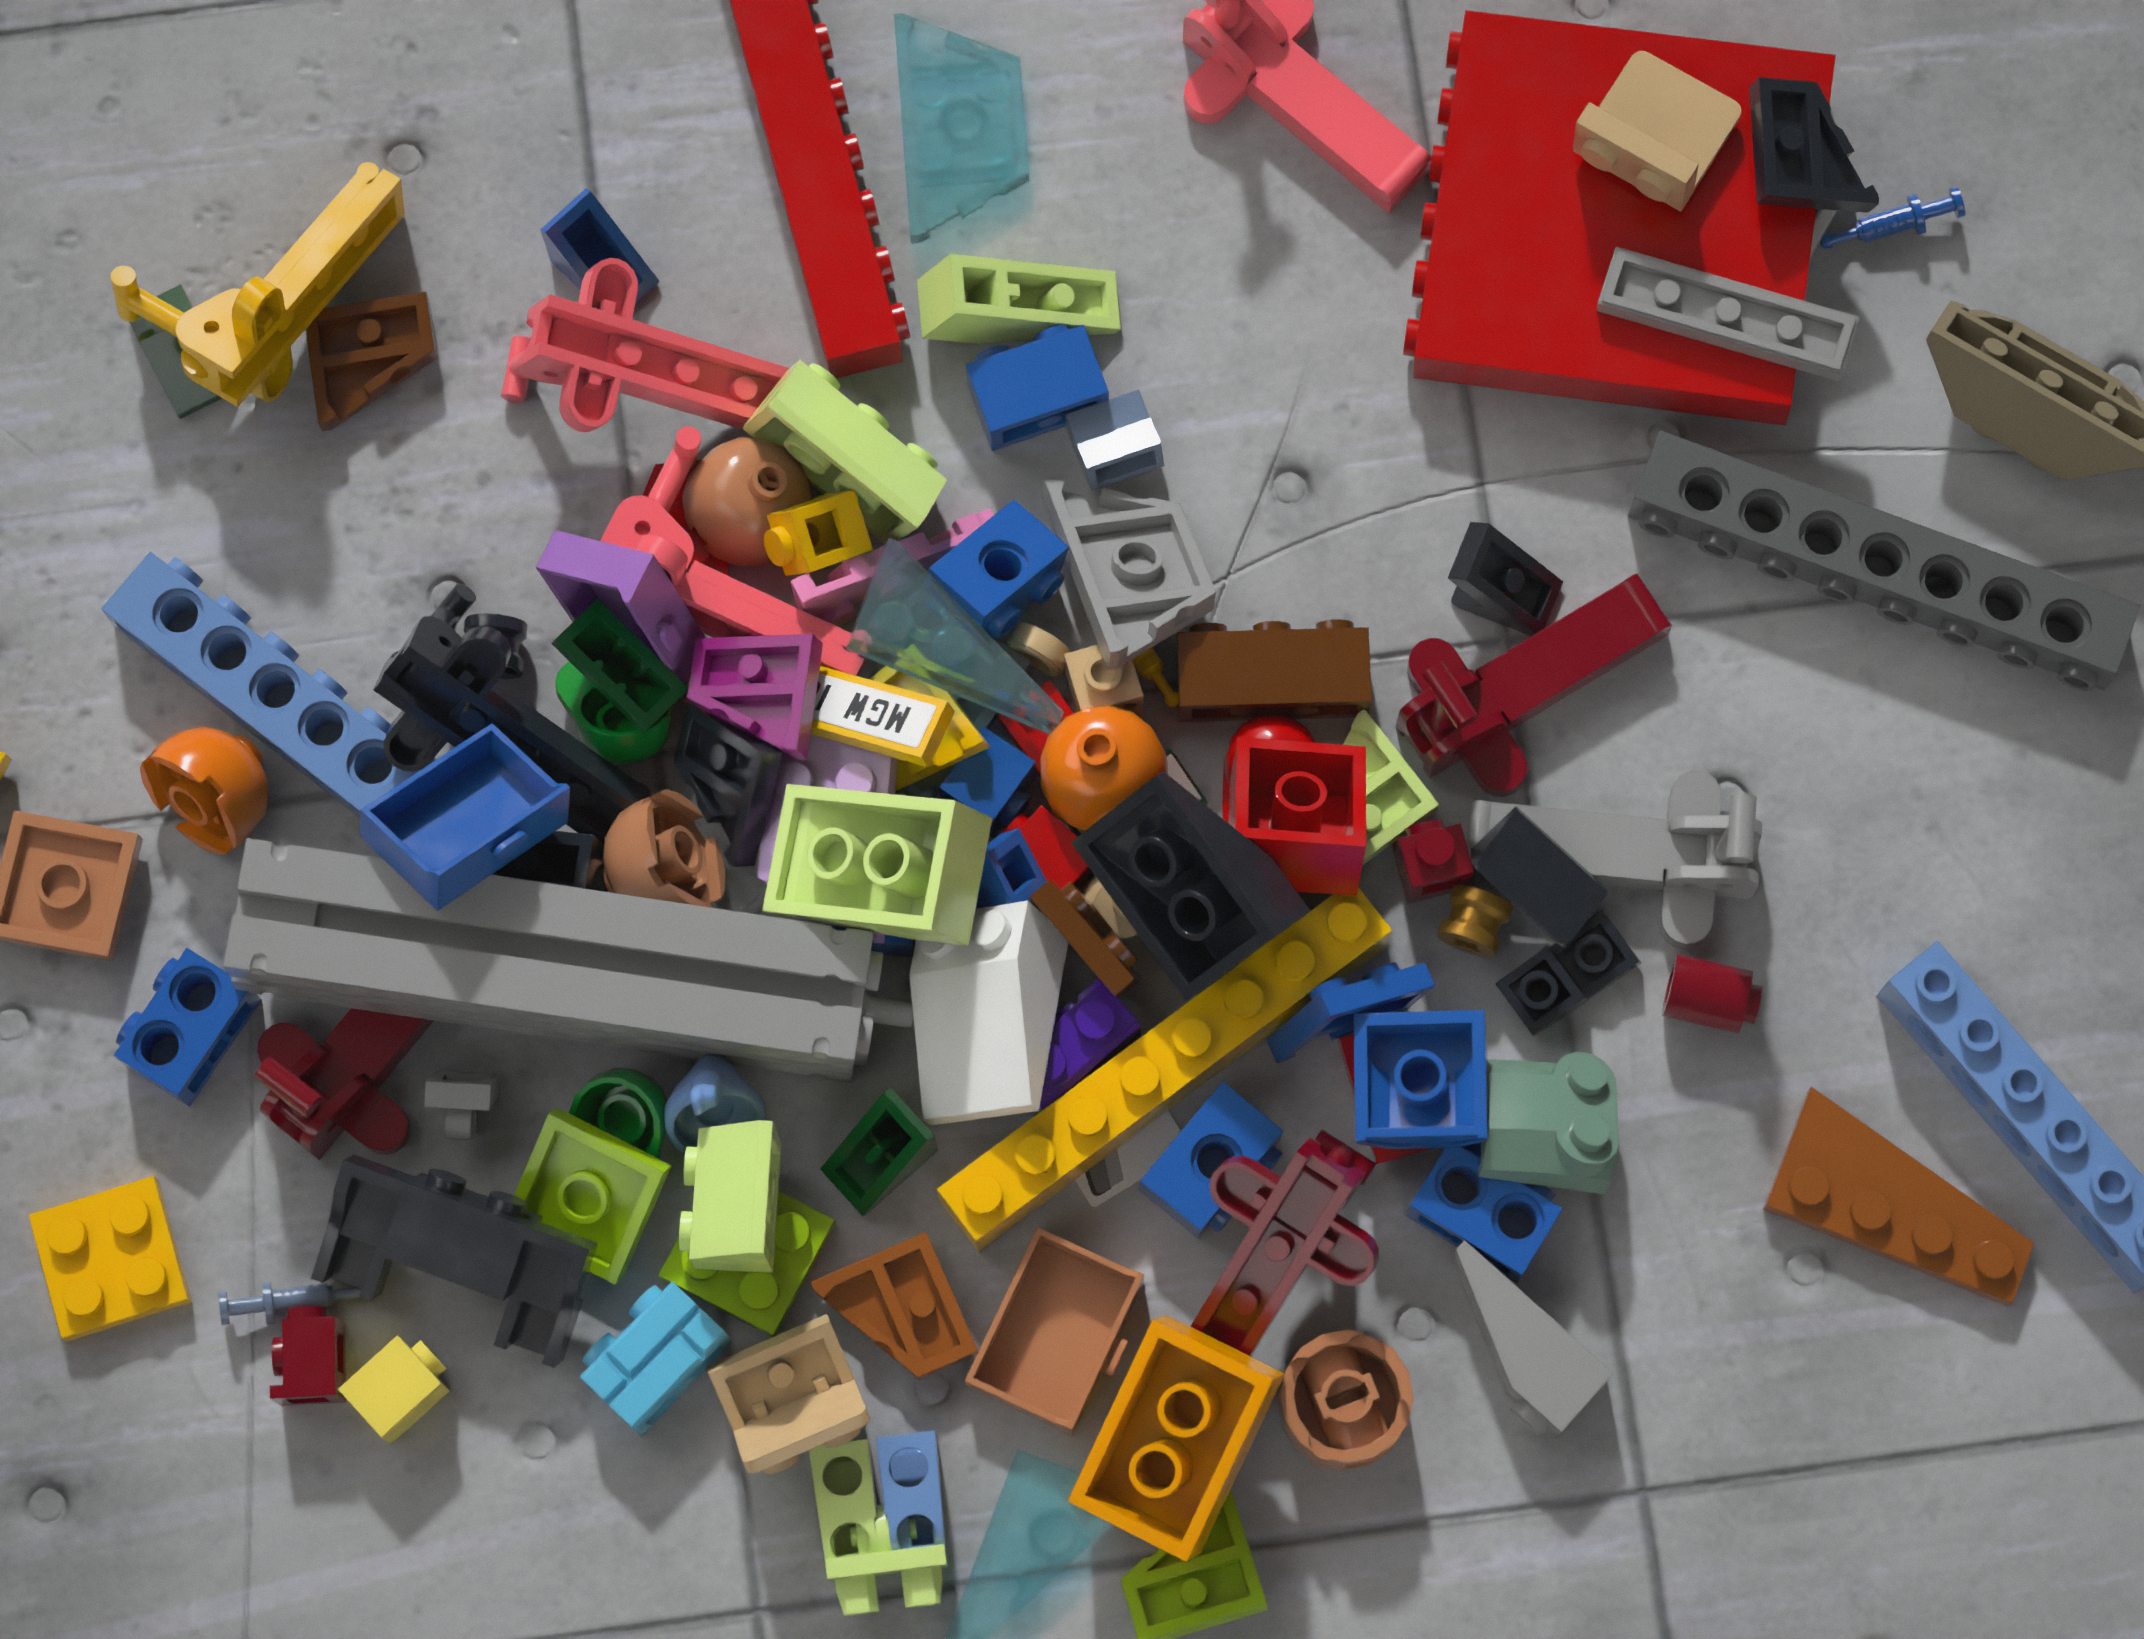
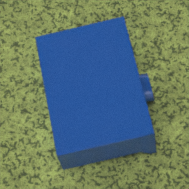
(464, 816)

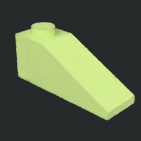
(1013, 300)

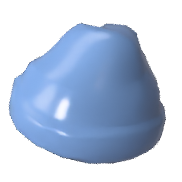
(710, 1097)

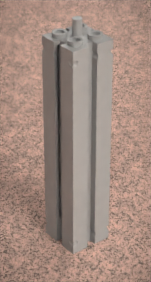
(558, 963)

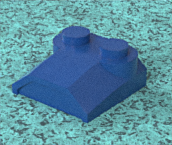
(1420, 1079)

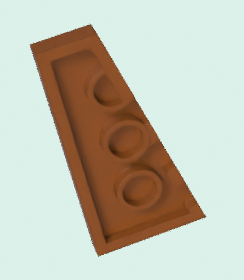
(1881, 1199)

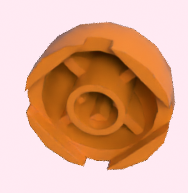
(1097, 763)
(211, 784)

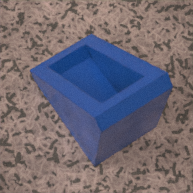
(586, 235)

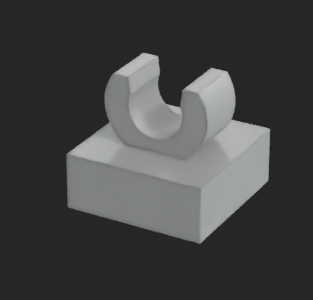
(462, 1097)

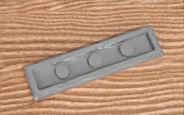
(1727, 314)

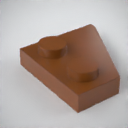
(902, 1306)

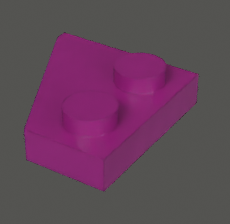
(760, 686)

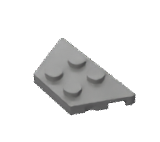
(1131, 567)

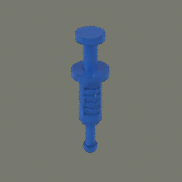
(1899, 219)

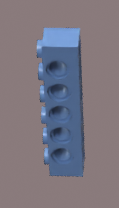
(144, 612)
(2024, 1105)

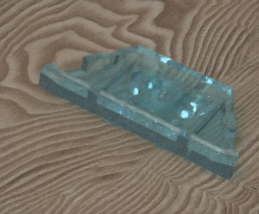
(957, 123)

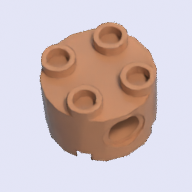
(1345, 1400)

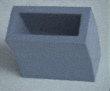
(1114, 440)

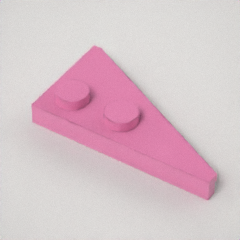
(849, 582)

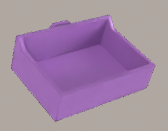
(630, 587)

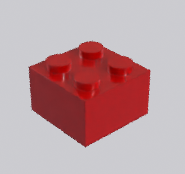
(1303, 809)

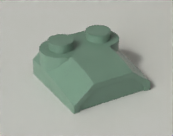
(1552, 1123)

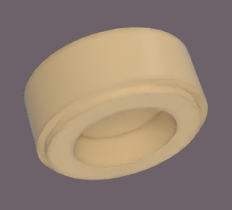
(1040, 647)

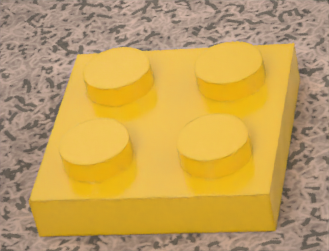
(110, 1258)

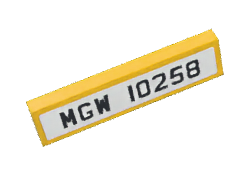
(879, 717)

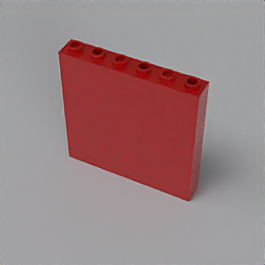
(1534, 226)

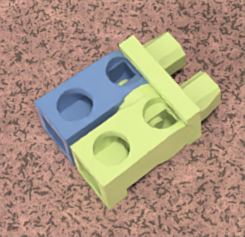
(884, 1538)

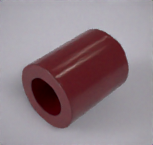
(1711, 994)

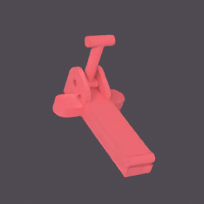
(1255, 53)
(601, 351)
(715, 600)

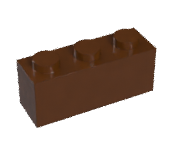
(1273, 671)

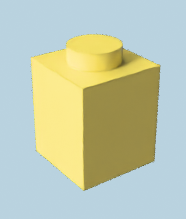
(396, 1387)

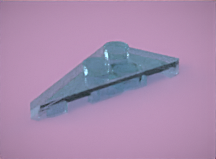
(928, 635)
(1025, 1545)

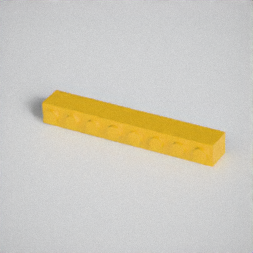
(1162, 1067)

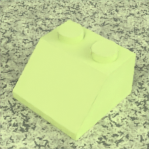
(734, 1197)

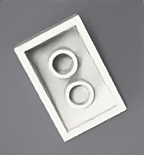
(986, 1014)

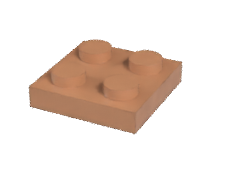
(66, 884)

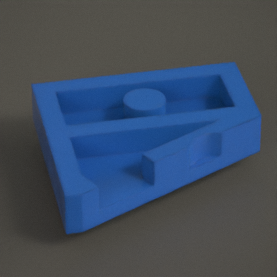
(1335, 1003)

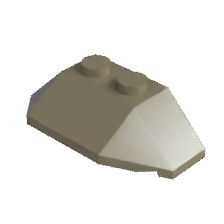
(2036, 395)

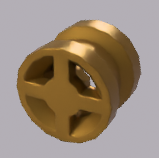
(1474, 921)

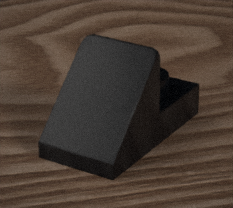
(1502, 581)

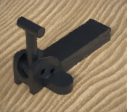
(453, 692)

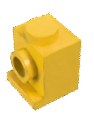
(817, 533)

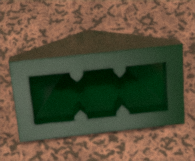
(620, 666)

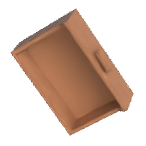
(1056, 1331)

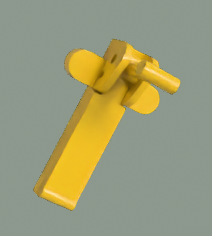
(246, 334)

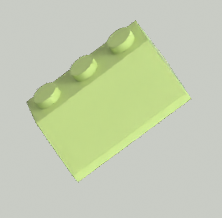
(849, 450)

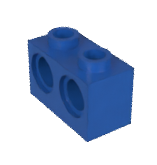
(201, 1034)
(1479, 1219)

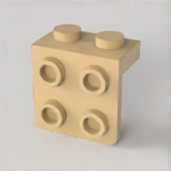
(1656, 129)
(789, 1396)

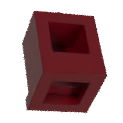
(1432, 860)
(309, 1358)

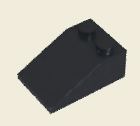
(1188, 882)

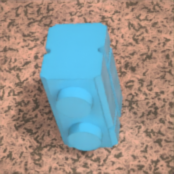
(653, 1356)

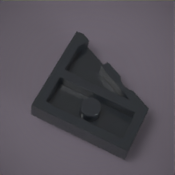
(730, 777)

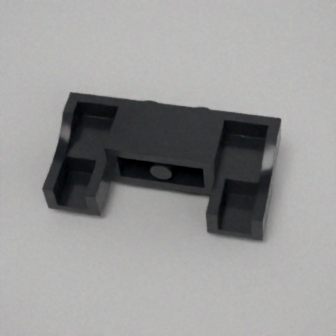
(460, 1238)

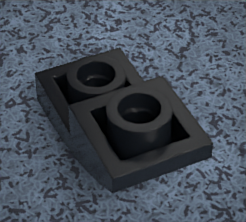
(1567, 977)

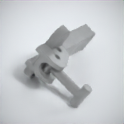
(1684, 856)

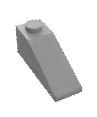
(1534, 1355)

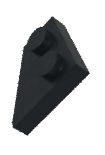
(1802, 151)

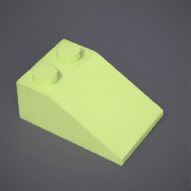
(878, 862)

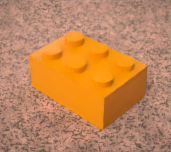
(1175, 1437)

